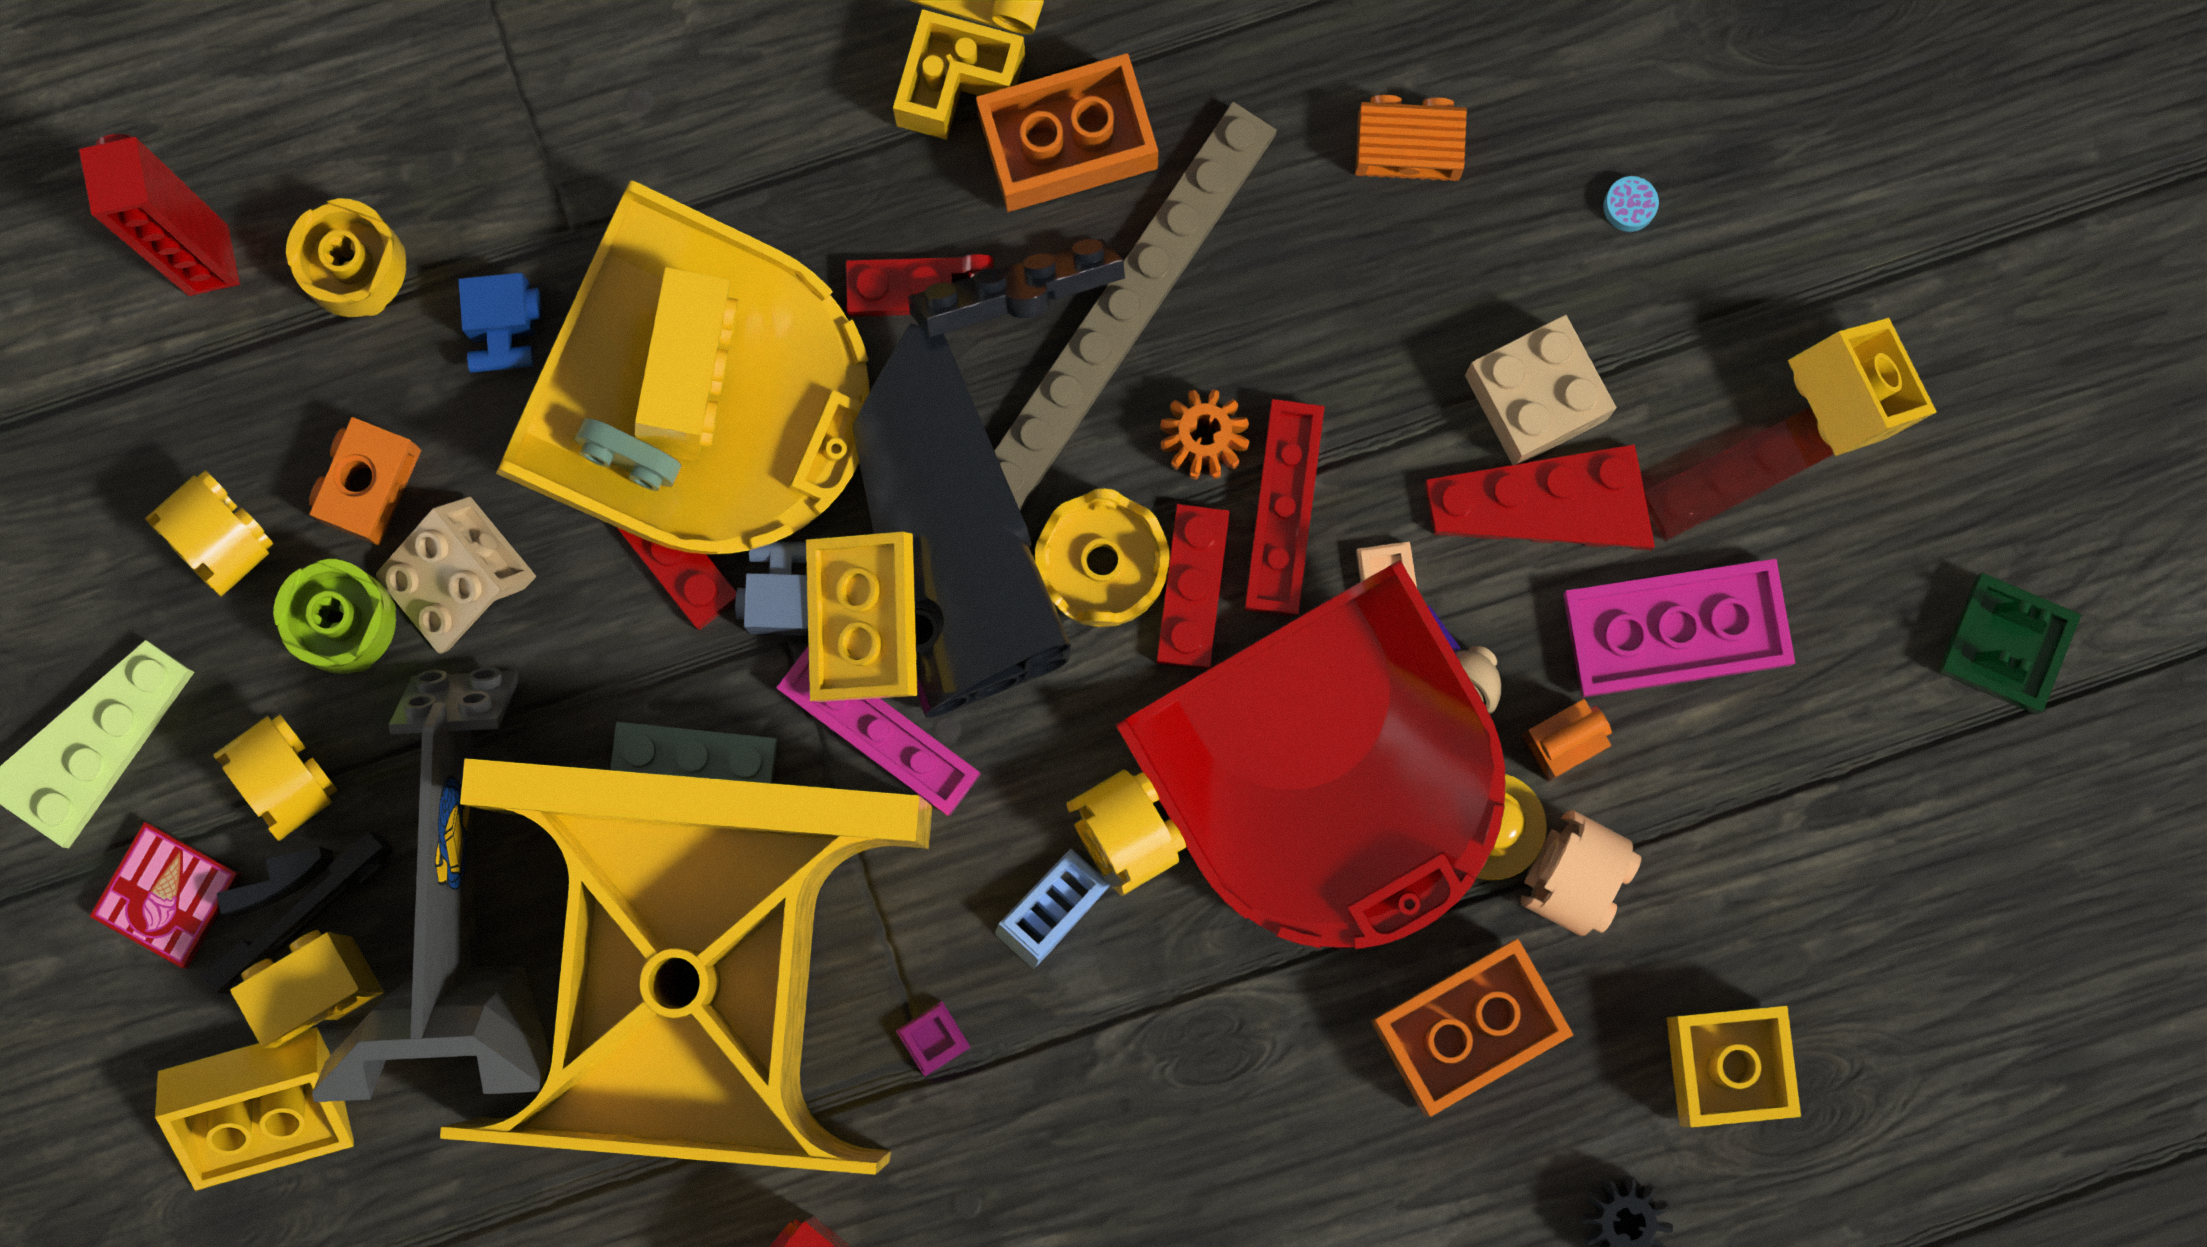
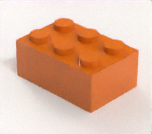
(1067, 132)
(1471, 1028)

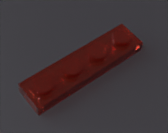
(1737, 474)

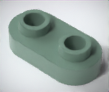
(608, 445)

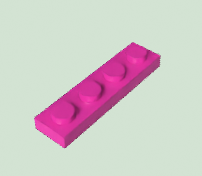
(888, 741)

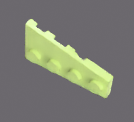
(83, 752)

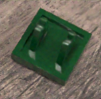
(2009, 643)

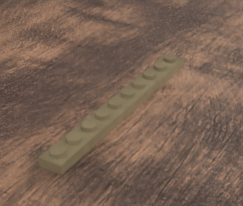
(1131, 302)

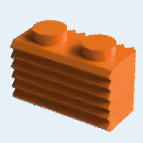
(1411, 139)

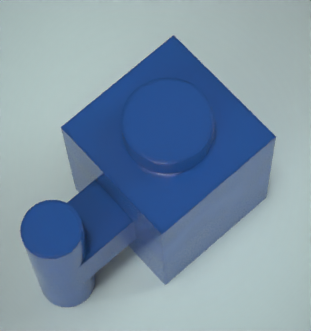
(495, 312)

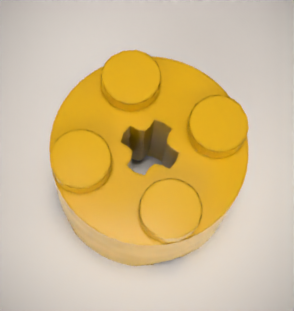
(336, 232)
(208, 535)
(274, 778)
(1126, 830)

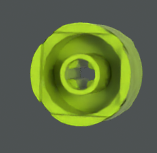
(335, 586)

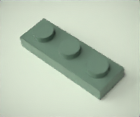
(693, 753)

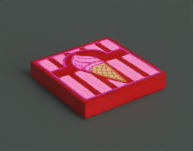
(164, 895)

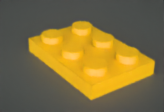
(861, 617)

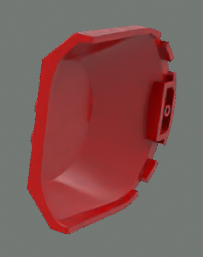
(1333, 770)

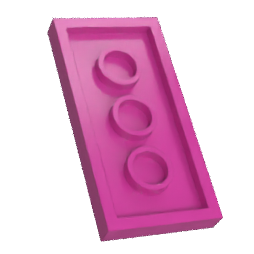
(1678, 628)

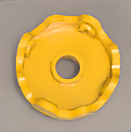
(1112, 522)

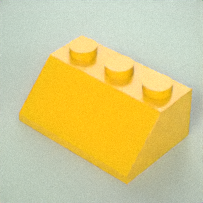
(250, 1111)

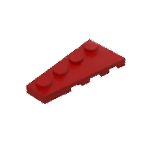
(1563, 499)

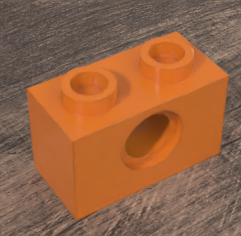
(369, 511)

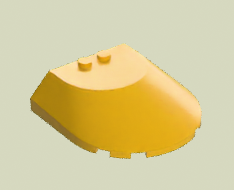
(784, 404)

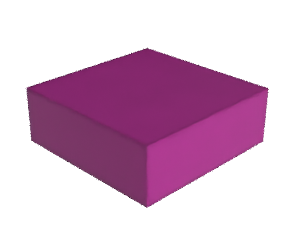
(933, 1038)

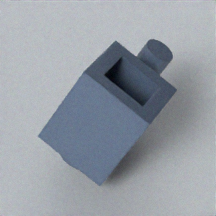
(776, 600)

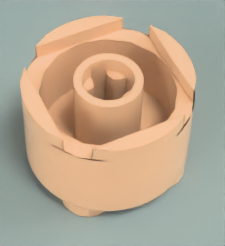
(1580, 875)

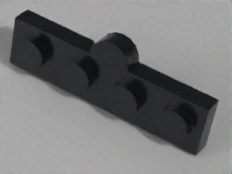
(1016, 289)

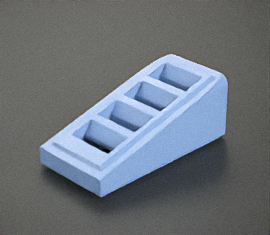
(1022, 943)

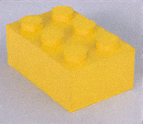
(685, 363)

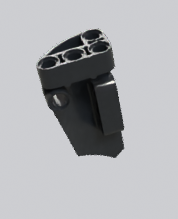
(974, 574)

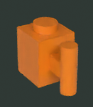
(1568, 738)

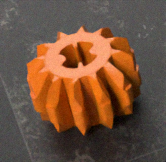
(1185, 428)

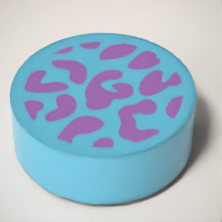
(1631, 204)

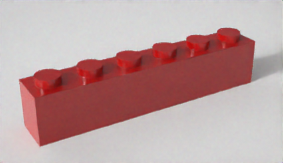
(158, 215)

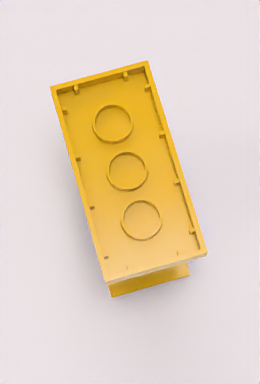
(670, 878)

